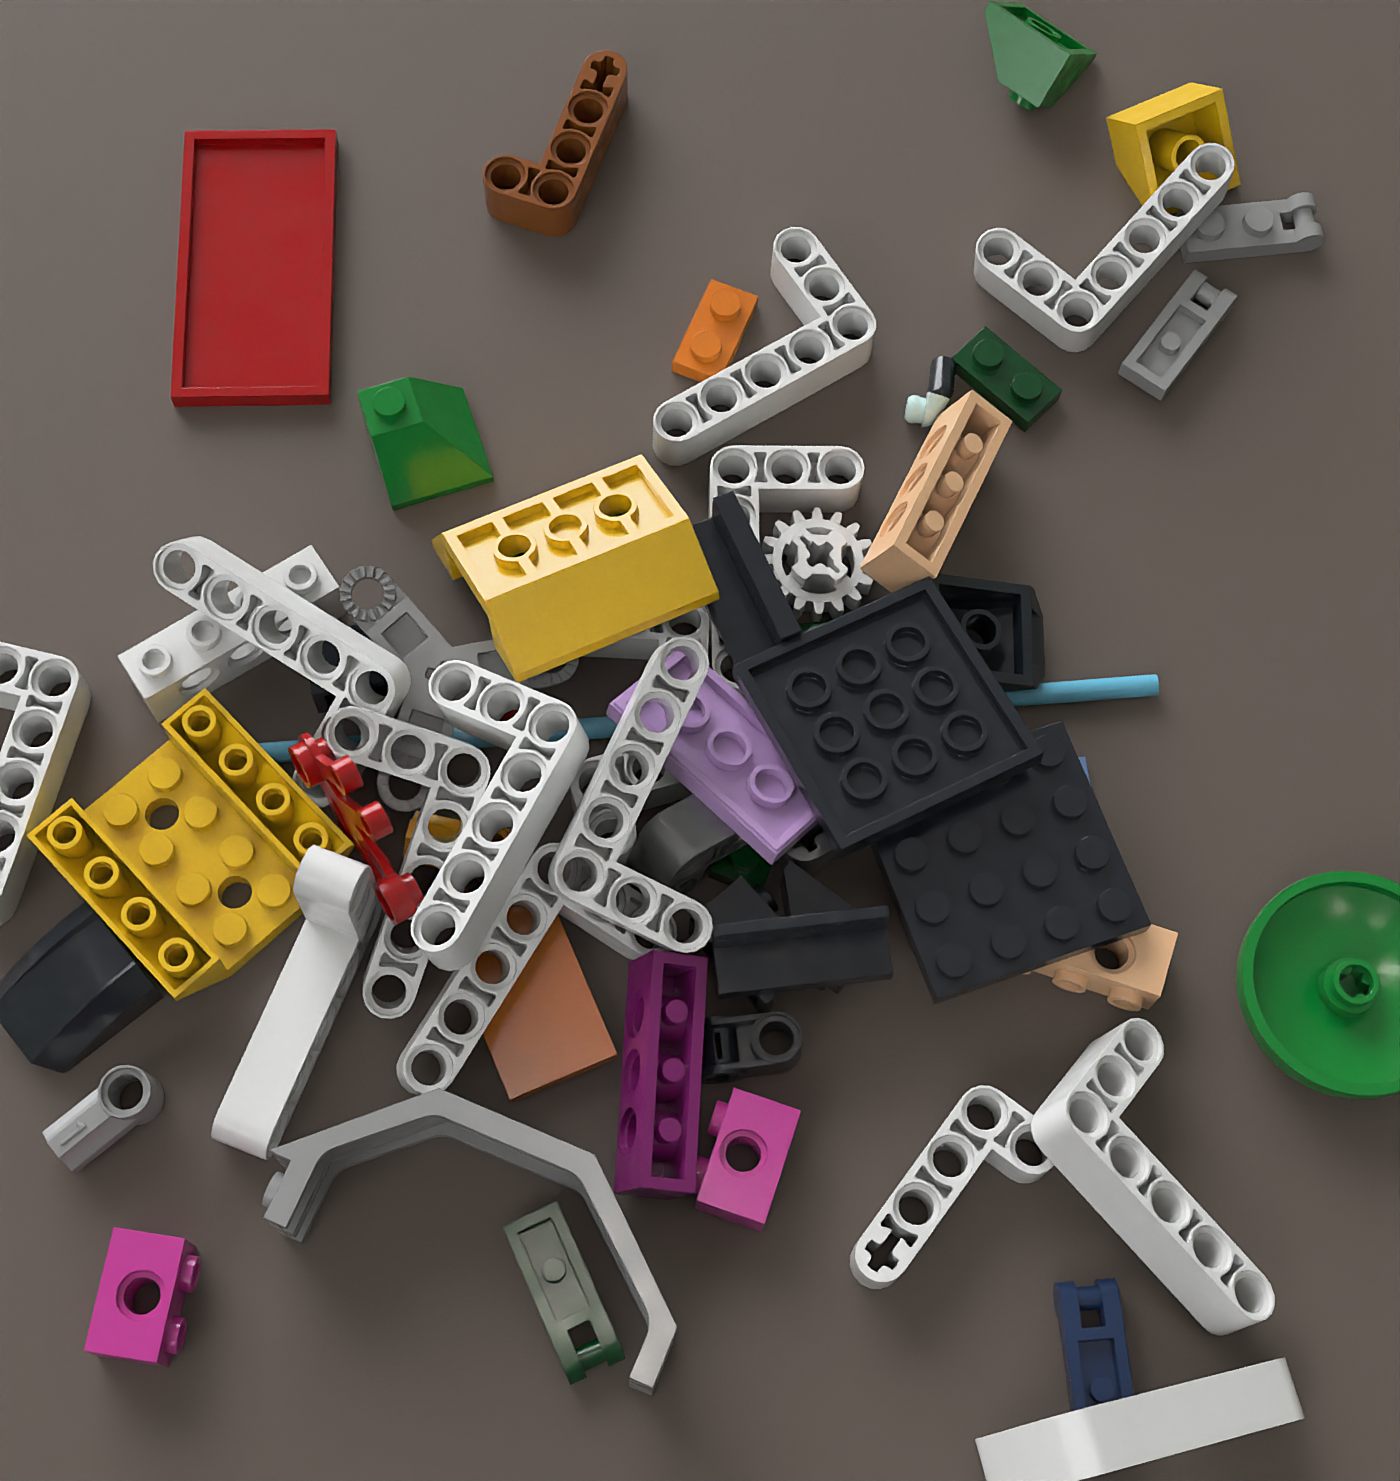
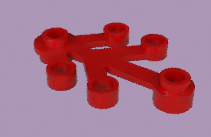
(362, 825)

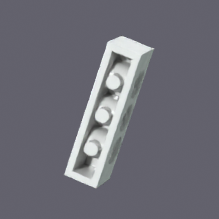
(206, 654)

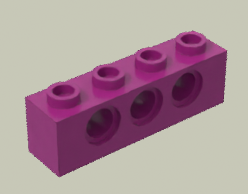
(661, 1076)

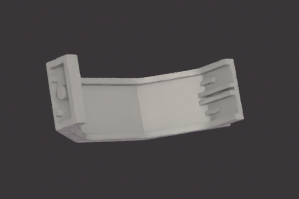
(318, 1158)

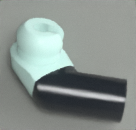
(939, 393)

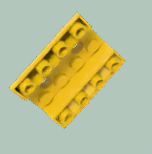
(582, 570)
(166, 886)

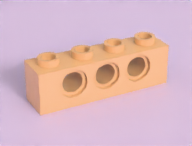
(937, 493)
(1134, 984)

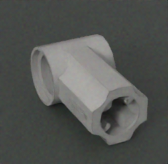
(99, 1117)

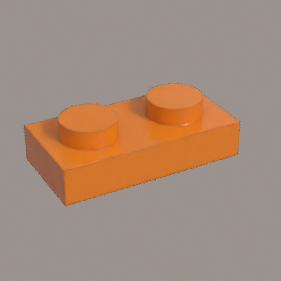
(715, 331)

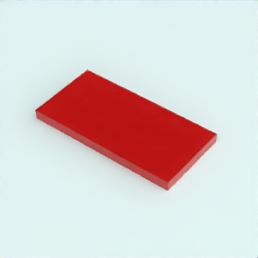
(255, 268)

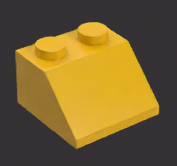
(1163, 131)

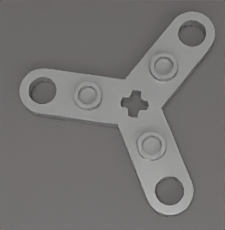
(412, 638)

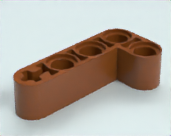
(572, 141)

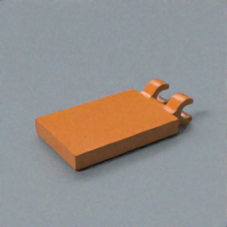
(548, 1018)

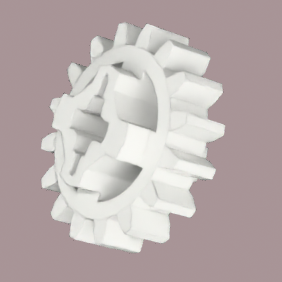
(815, 556)

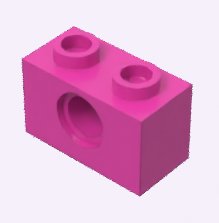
(769, 1132)
(130, 1263)

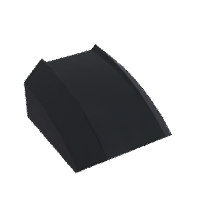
(1003, 626)
(72, 992)

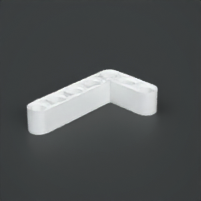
(1116, 261)
(777, 362)
(764, 493)
(300, 650)
(43, 765)
(627, 802)
(500, 806)
(423, 847)
(513, 952)
(272, 1074)
(1135, 1193)
(1143, 1426)

